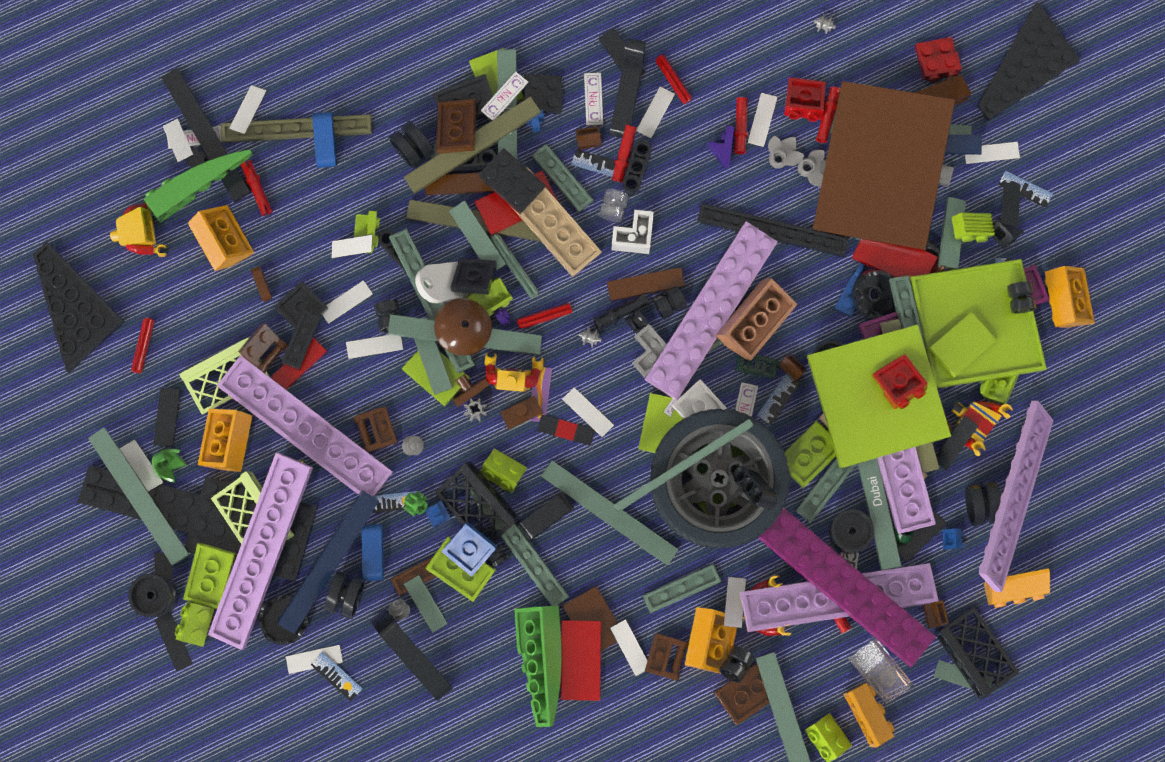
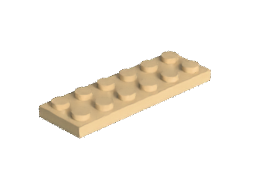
(559, 232)

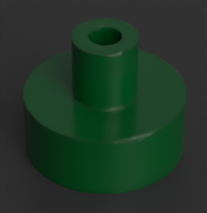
(903, 537)

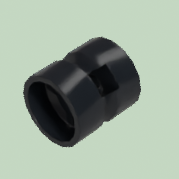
(1018, 291)
(670, 302)
(384, 310)
(735, 665)

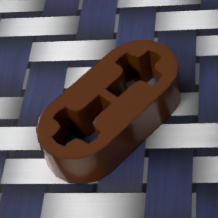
(261, 284)

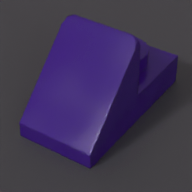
(723, 151)

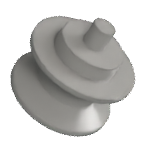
(825, 24)
(590, 337)
(412, 445)
(399, 610)

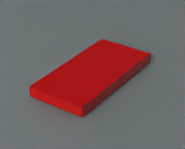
(498, 213)
(894, 258)
(581, 660)

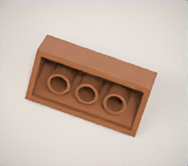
(756, 319)

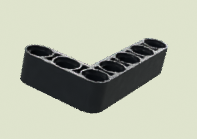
(628, 86)
(410, 654)

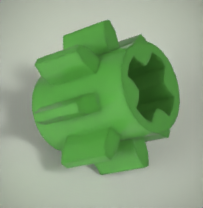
(415, 503)

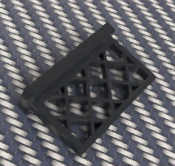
(485, 491)
(966, 665)

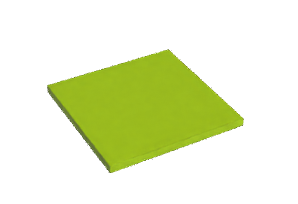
(953, 294)
(854, 404)

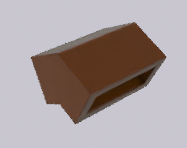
(588, 138)
(792, 367)
(935, 614)

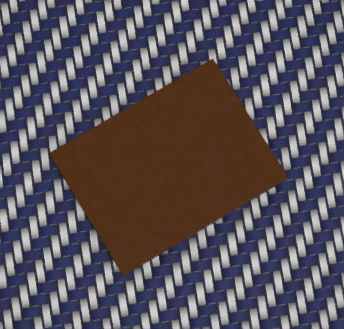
(884, 165)

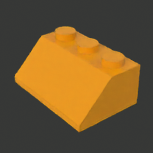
(220, 237)
(1069, 297)
(225, 439)
(1019, 587)
(709, 640)
(869, 715)

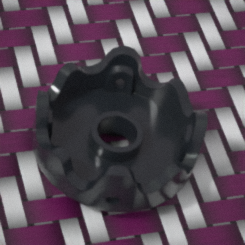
(883, 300)
(268, 618)

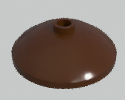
(453, 335)

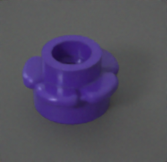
(502, 316)

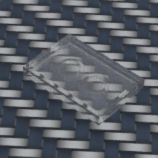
(880, 671)

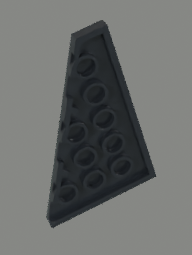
(1031, 62)
(77, 311)

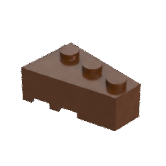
(951, 88)

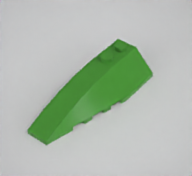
(182, 189)
(540, 648)

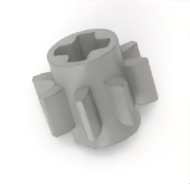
(477, 415)

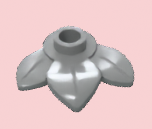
(784, 150)
(817, 167)

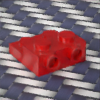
(938, 59)
(805, 99)
(900, 382)

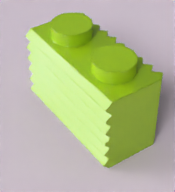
(973, 226)

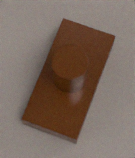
(468, 389)
(521, 413)

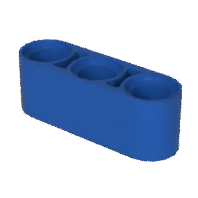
(324, 139)
(372, 552)

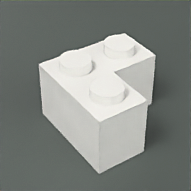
(636, 238)

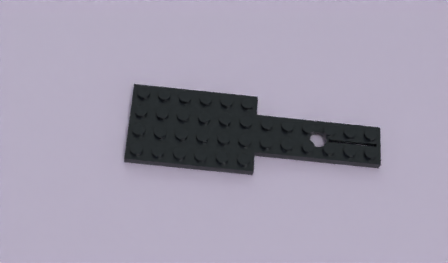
(200, 515)

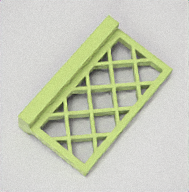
(205, 367)
(252, 487)

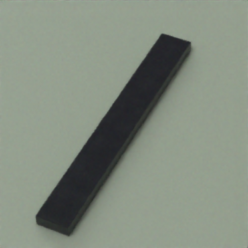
(203, 131)
(777, 230)

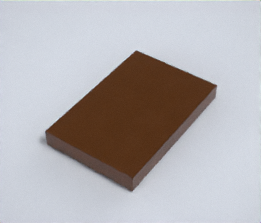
(456, 126)
(592, 607)
(743, 698)

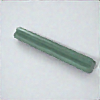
(514, 266)

